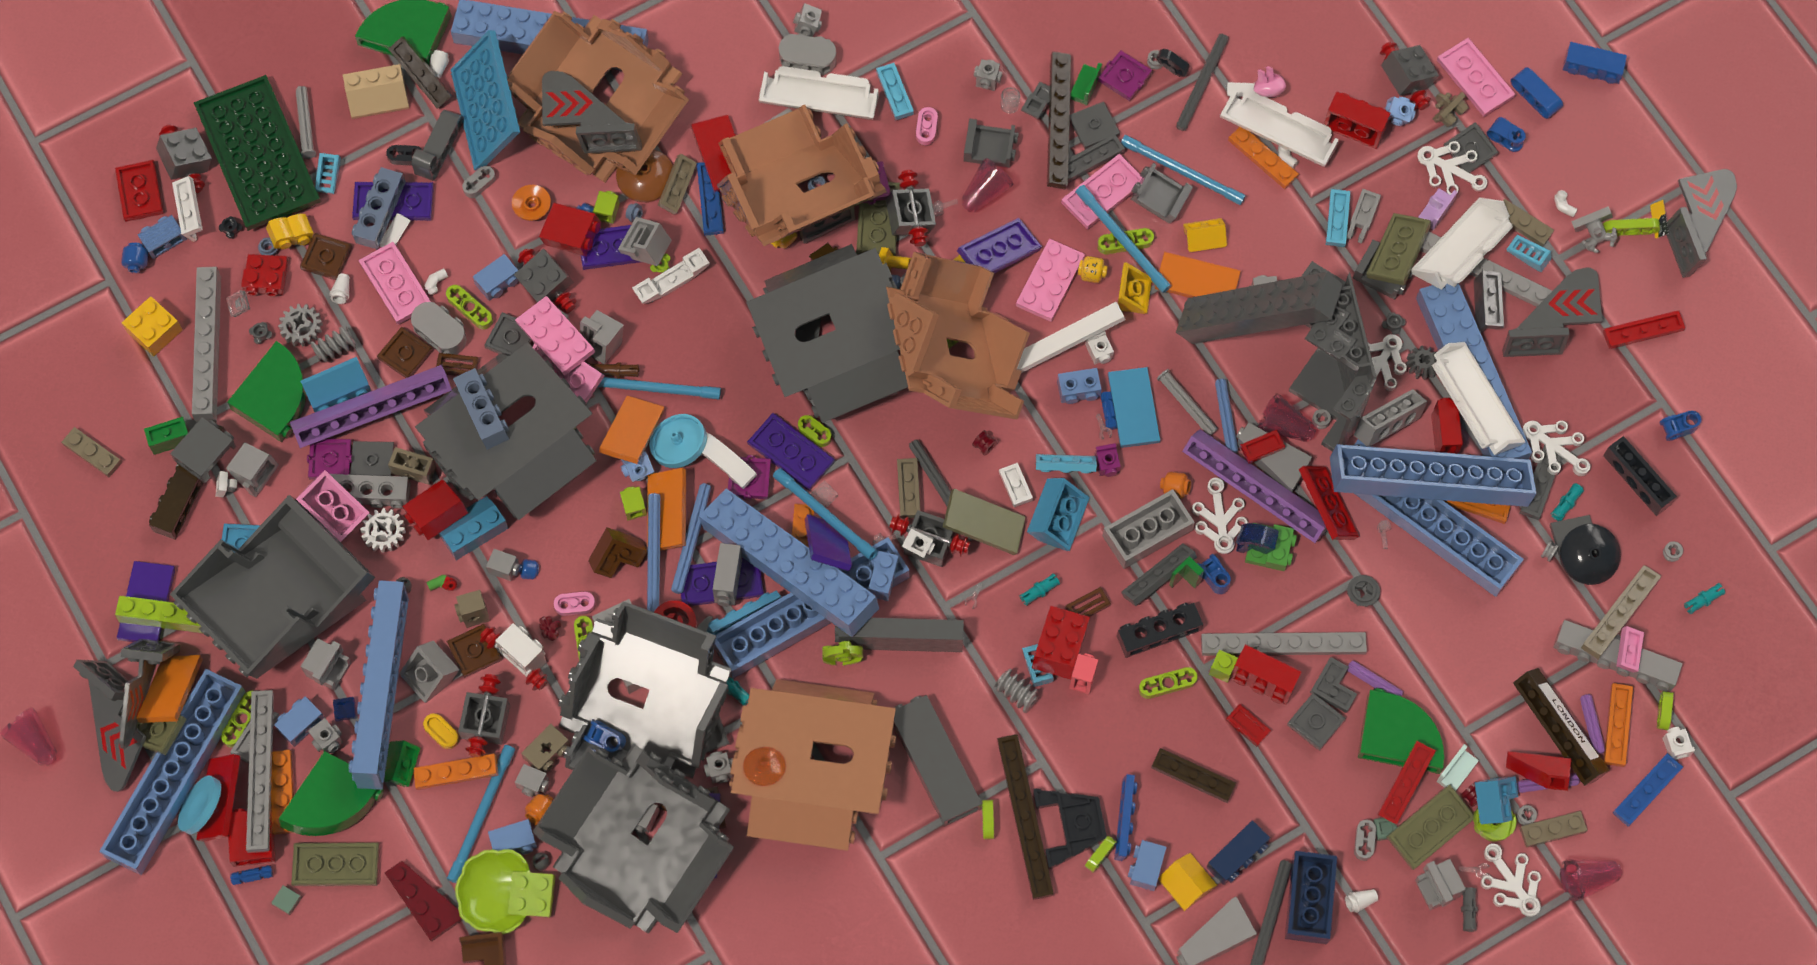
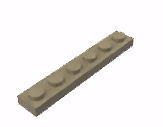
(1621, 612)

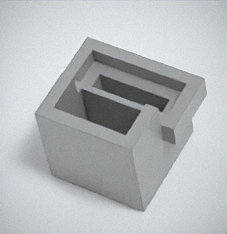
(645, 241)
(602, 334)
(252, 468)
(326, 664)
(1440, 884)

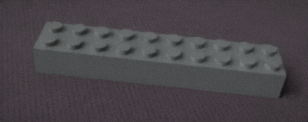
(1259, 308)

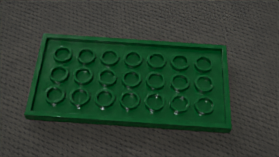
(257, 152)

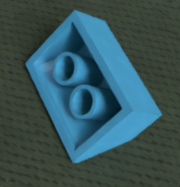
(336, 385)
(1058, 513)
(474, 529)

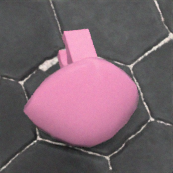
(1269, 83)

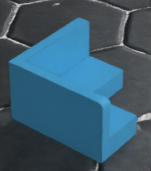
(1494, 799)

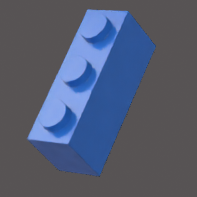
(1594, 62)

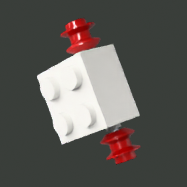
(520, 651)

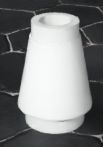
(439, 62)
(340, 289)
(1359, 900)

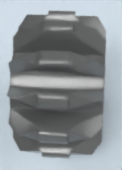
(1425, 367)

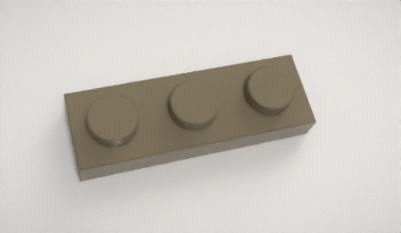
(677, 184)
(1528, 225)
(91, 452)
(908, 487)
(1553, 829)

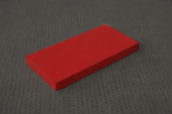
(707, 136)
(1328, 503)
(226, 771)

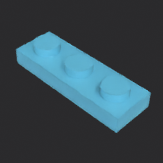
(894, 91)
(1338, 218)
(1066, 463)

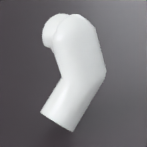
(1286, 156)
(1562, 205)
(433, 279)

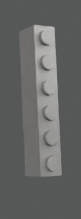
(1652, 668)

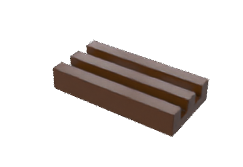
(456, 372)
(1086, 597)

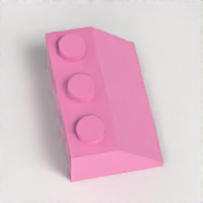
(332, 505)

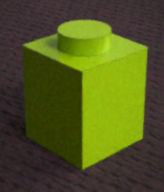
(606, 206)
(633, 503)
(1223, 666)

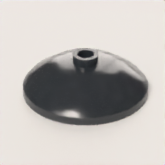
(1577, 554)

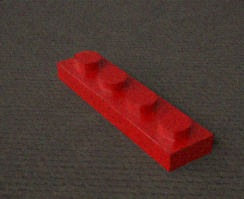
(1644, 329)
(1406, 782)

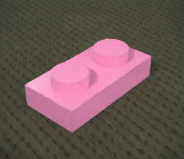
(1630, 649)

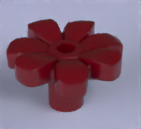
(549, 628)

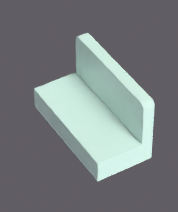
(1458, 769)

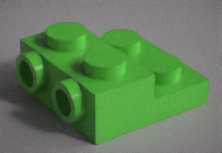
(1278, 558)

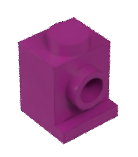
(1107, 452)

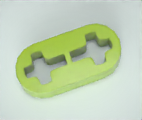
(811, 434)
(1664, 710)
(987, 819)
(1100, 854)

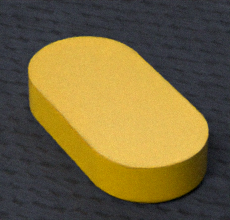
(441, 731)

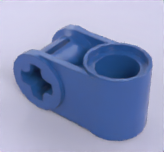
(1506, 133)
(1677, 427)
(1215, 571)
(601, 735)

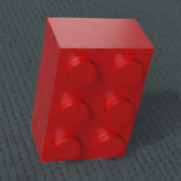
(1357, 119)
(1060, 642)
(1265, 675)

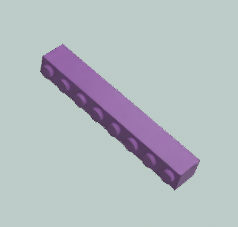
(370, 406)
(1256, 485)

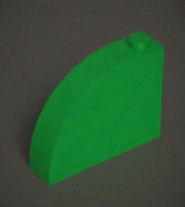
(417, 20)
(272, 393)
(1393, 727)
(327, 800)

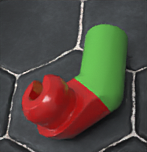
(442, 581)

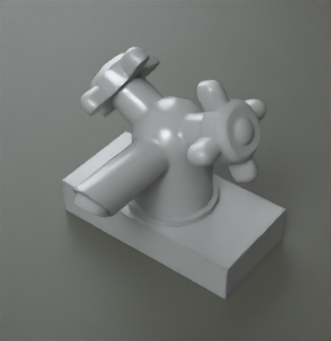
(1594, 224)

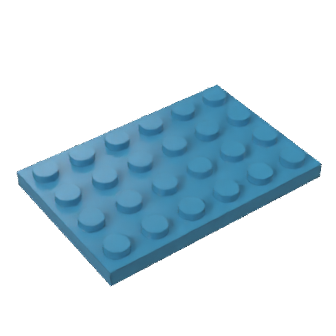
(485, 100)

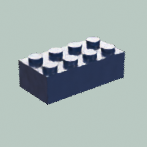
(1311, 897)

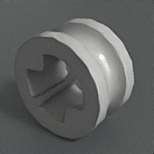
(1153, 64)
(1321, 412)
(1549, 551)
(1666, 552)
(1531, 810)

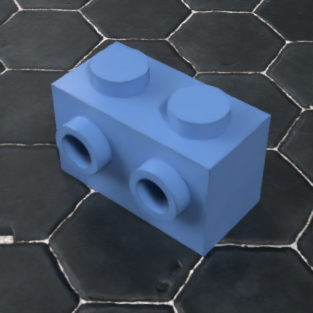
(1079, 386)

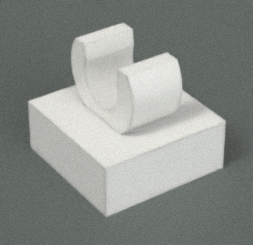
(224, 484)

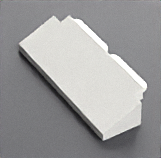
(831, 94)
(1273, 123)
(1464, 244)
(1476, 398)

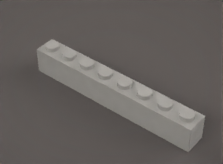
(206, 344)

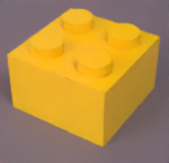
(152, 326)

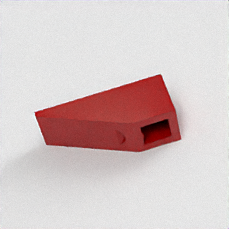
(1544, 770)

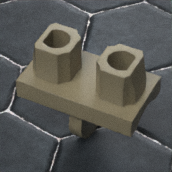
(1456, 103)

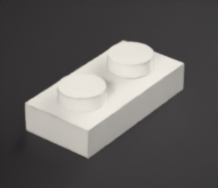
(1015, 485)

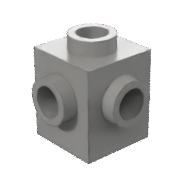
(807, 20)
(988, 74)
(326, 736)
(721, 774)

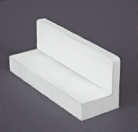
(187, 207)

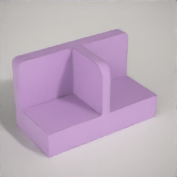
(1437, 207)

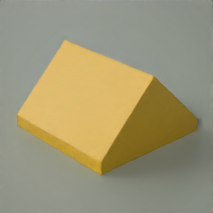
(1134, 290)
(1187, 881)

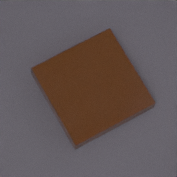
(325, 256)
(405, 353)
(471, 653)

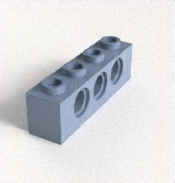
(373, 235)
(492, 433)

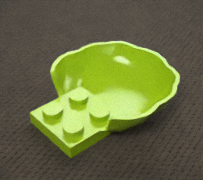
(500, 891)

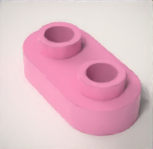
(926, 127)
(574, 603)

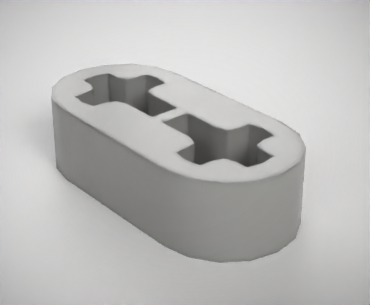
(478, 181)
(1370, 840)

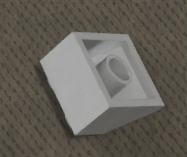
(428, 671)

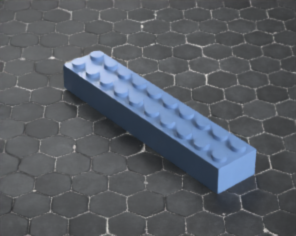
(513, 26)
(1452, 322)
(1432, 475)
(1450, 537)
(789, 562)
(788, 620)
(379, 686)
(172, 776)

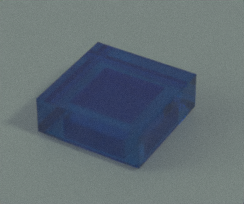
(344, 709)

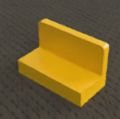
(1205, 234)

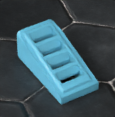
(322, 159)
(1534, 262)
(1040, 680)

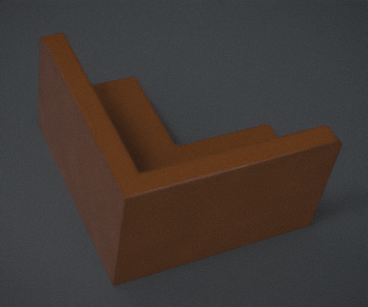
(616, 548)
(484, 948)

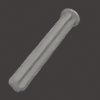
(305, 123)
(1187, 402)

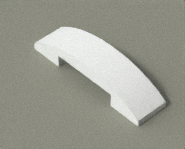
(672, 278)
(728, 462)

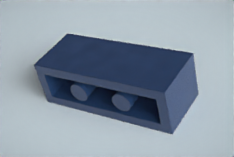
(1238, 853)

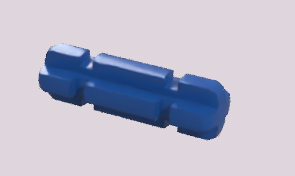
(1108, 410)
(251, 875)

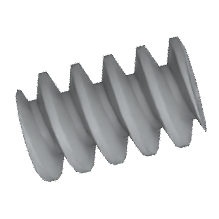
(333, 344)
(1016, 691)

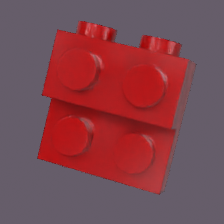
(264, 275)

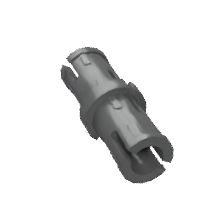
(1469, 910)

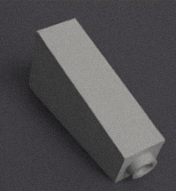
(1279, 466)
(1219, 935)

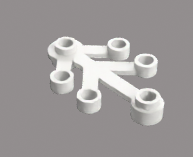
(1450, 166)
(1380, 362)
(1554, 445)
(1220, 519)
(1513, 883)

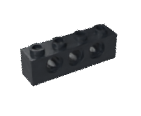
(1639, 476)
(1132, 645)

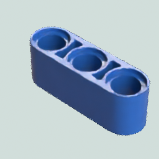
(1536, 92)

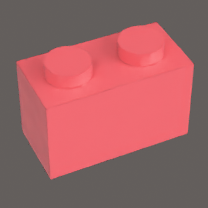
(1083, 673)

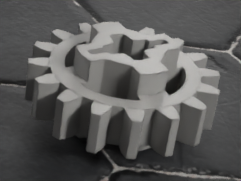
(305, 331)

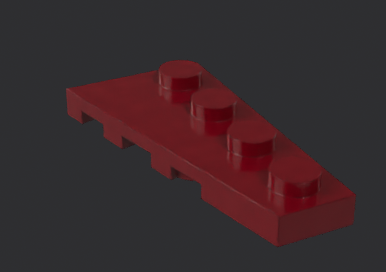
(425, 903)

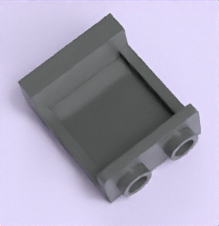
(990, 143)
(1160, 194)
(1386, 288)
(202, 448)

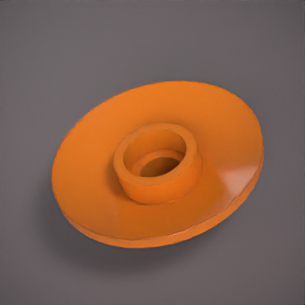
(531, 195)

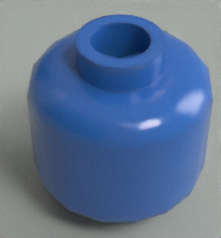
(134, 257)

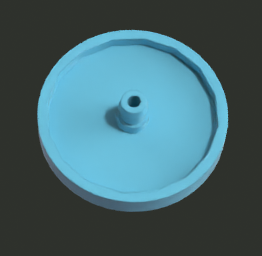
(678, 441)
(199, 805)

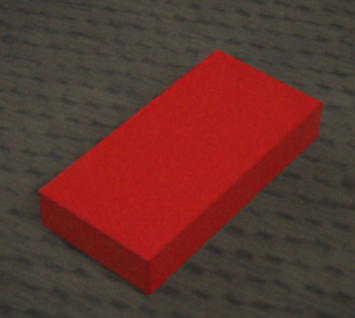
(1262, 446)
(1248, 725)

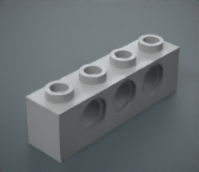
(1390, 418)
(378, 484)

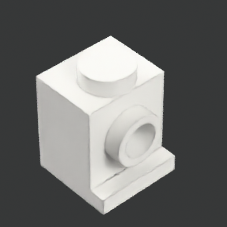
(1099, 355)
(910, 542)
(1674, 748)

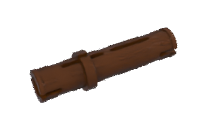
(617, 369)

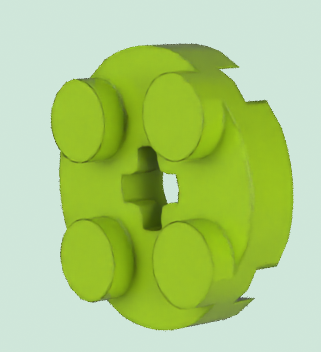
(843, 653)
(1494, 832)

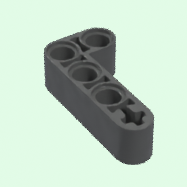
(430, 160)

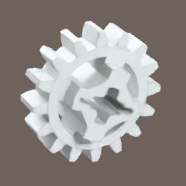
(387, 522)

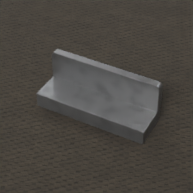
(1488, 301)

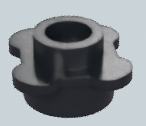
(226, 223)

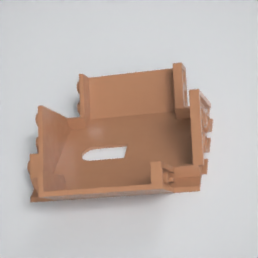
(586, 54)
(784, 153)
(945, 302)
(814, 797)

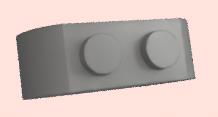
(807, 53)
(439, 328)

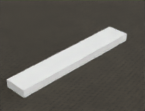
(1070, 336)

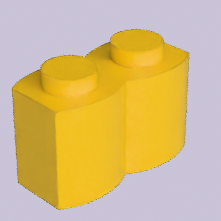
(290, 231)

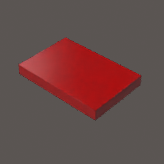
(139, 190)

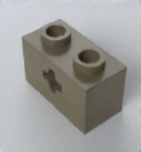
(412, 465)
(471, 609)
(548, 739)

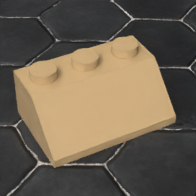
(376, 91)

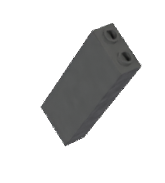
(907, 635)
(935, 760)

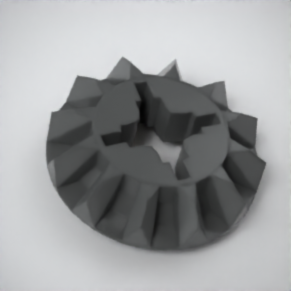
(1358, 583)

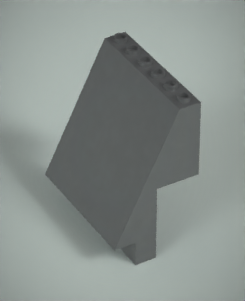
(274, 589)

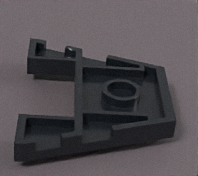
(1080, 822)

